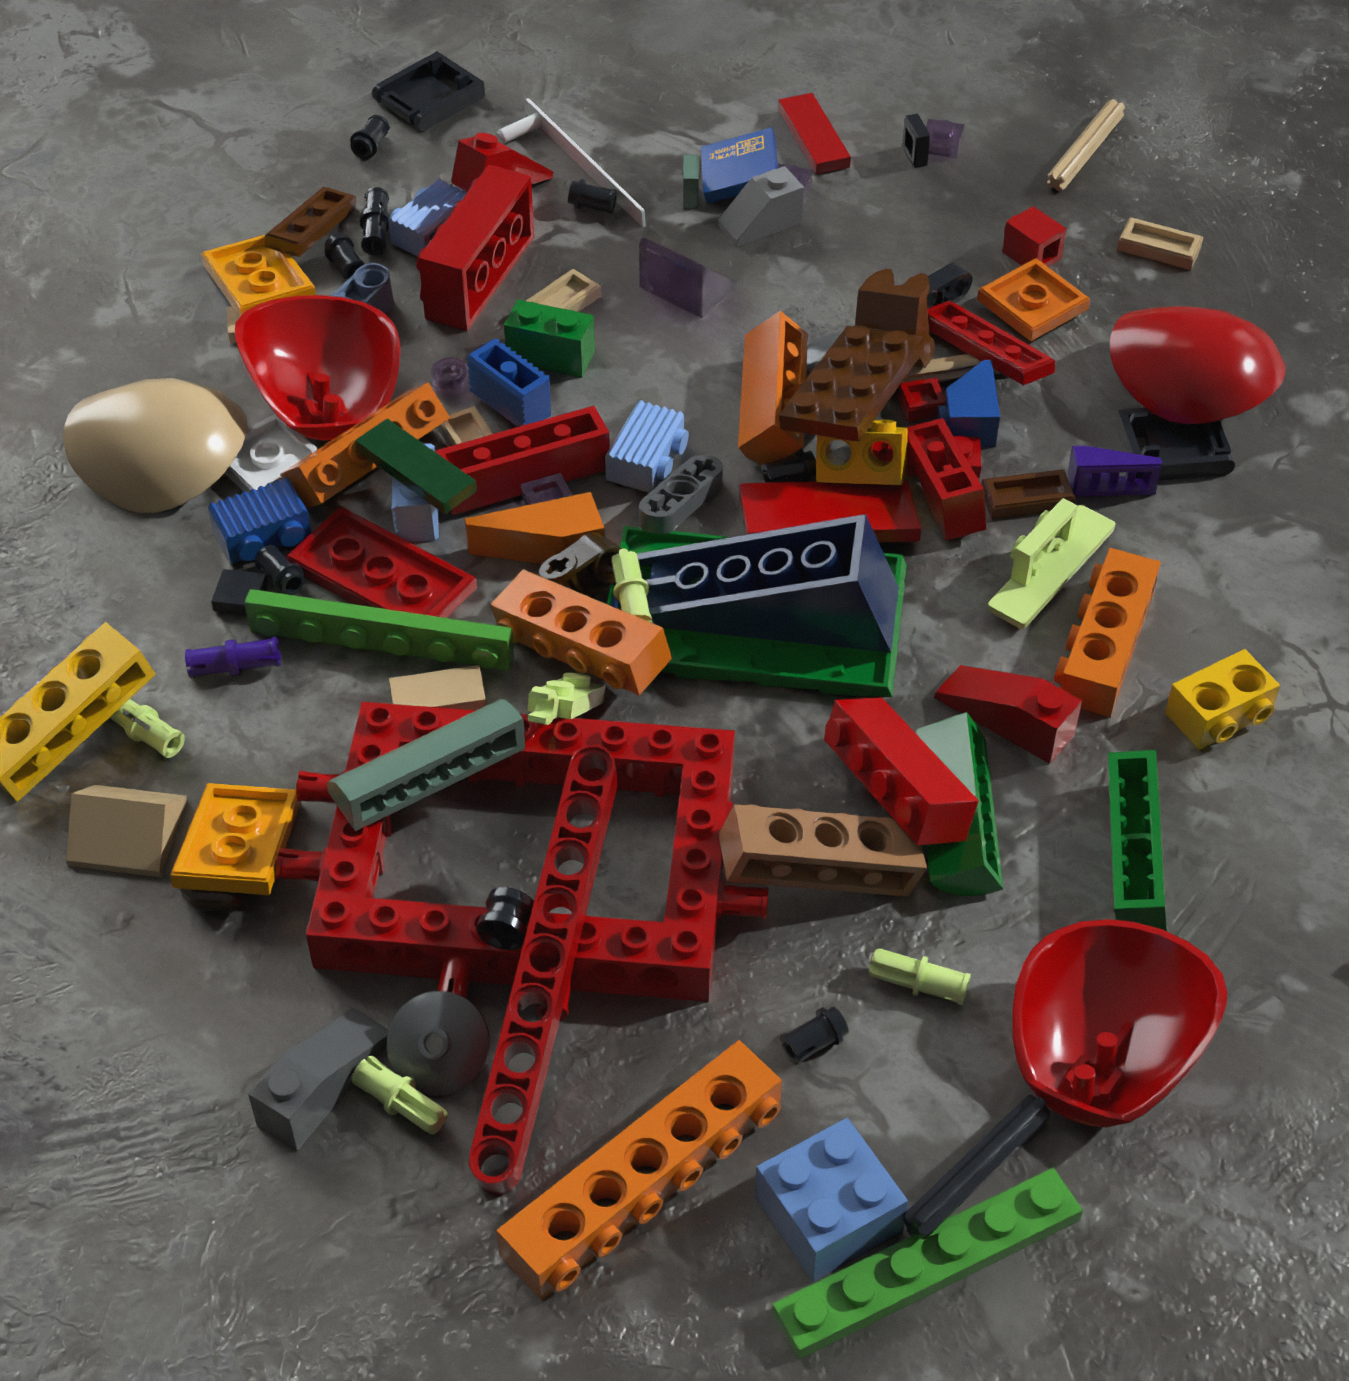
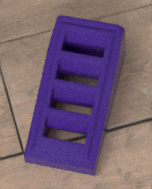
(1097, 471)

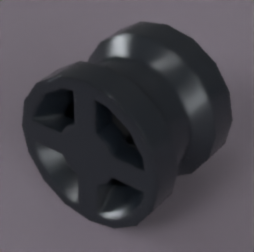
(506, 918)

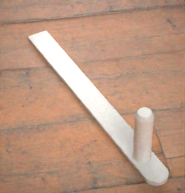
(537, 118)

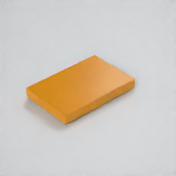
(255, 274)
(235, 839)

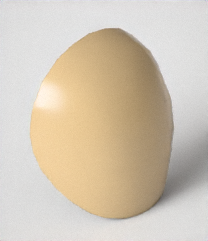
(153, 442)

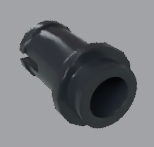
(365, 141)
(592, 196)
(341, 252)
(791, 469)
(285, 576)
(815, 1034)

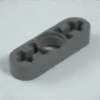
(679, 507)

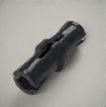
(375, 221)

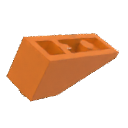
(533, 530)

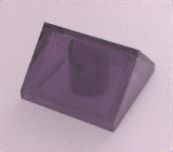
(681, 279)

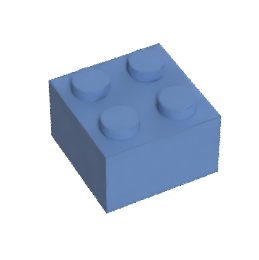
(830, 1199)

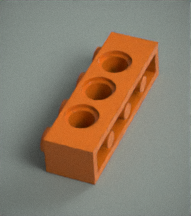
(339, 463)
(1108, 630)
(582, 632)

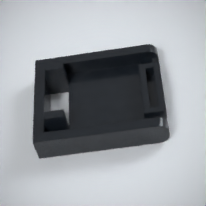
(422, 98)
(1183, 448)

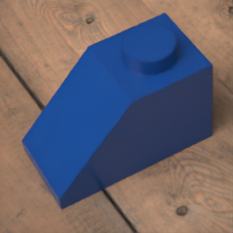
(973, 405)

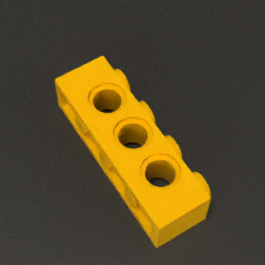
(68, 707)

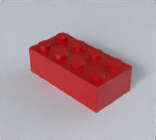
(476, 247)

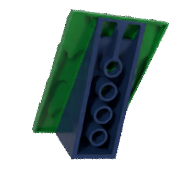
(777, 605)

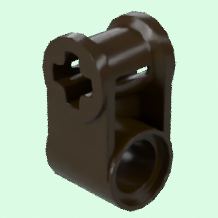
(583, 565)

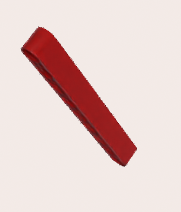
(550, 987)

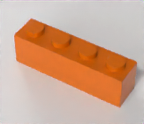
(770, 377)

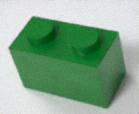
(551, 337)

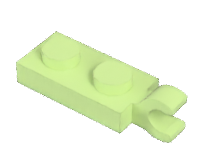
(564, 698)

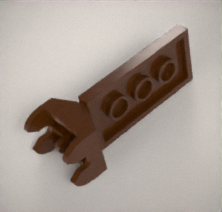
(865, 360)

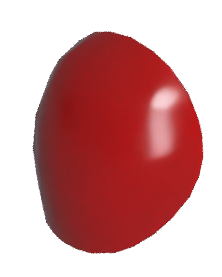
(319, 360)
(1194, 362)
(1113, 1018)

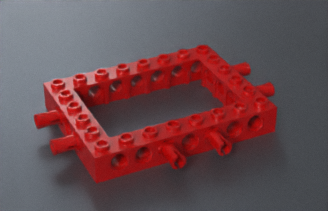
(441, 941)

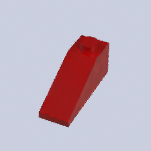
(483, 150)
(947, 480)
(1015, 707)

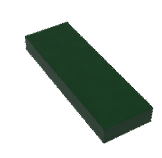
(416, 466)

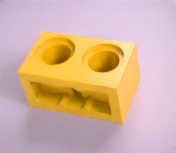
(863, 465)
(1222, 699)

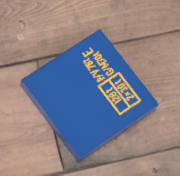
(734, 161)

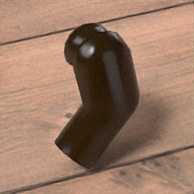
(214, 900)

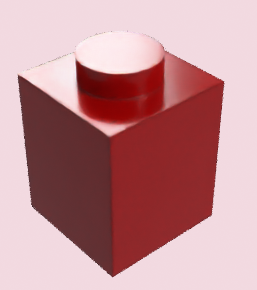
(1033, 236)

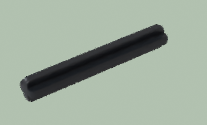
(976, 1167)

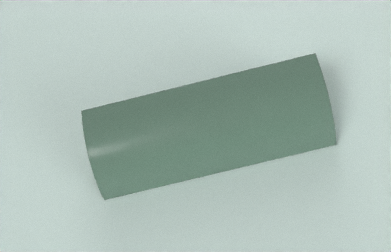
(428, 764)

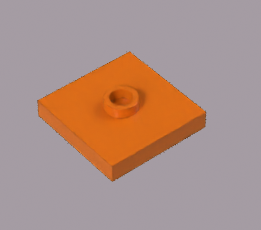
(1033, 299)

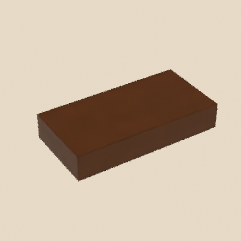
(1026, 493)

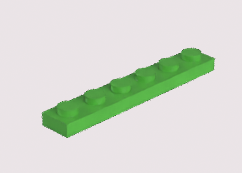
(380, 629)
(924, 1266)

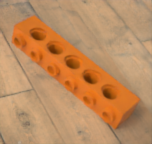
(552, 1264)

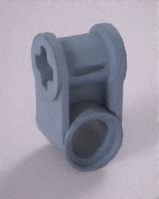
(369, 285)

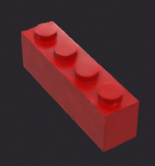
(504, 460)
(900, 771)

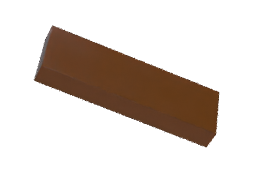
(310, 221)

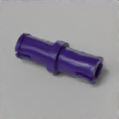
(232, 657)

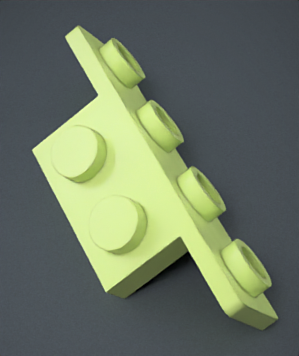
(1048, 560)

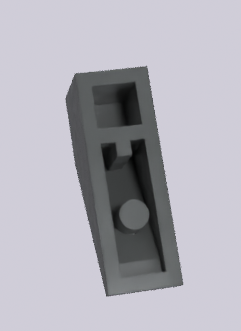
(314, 1077)

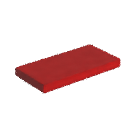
(802, 503)
(379, 568)

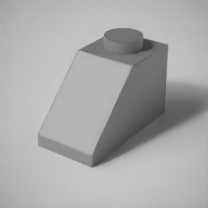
(764, 207)

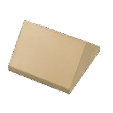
(123, 829)

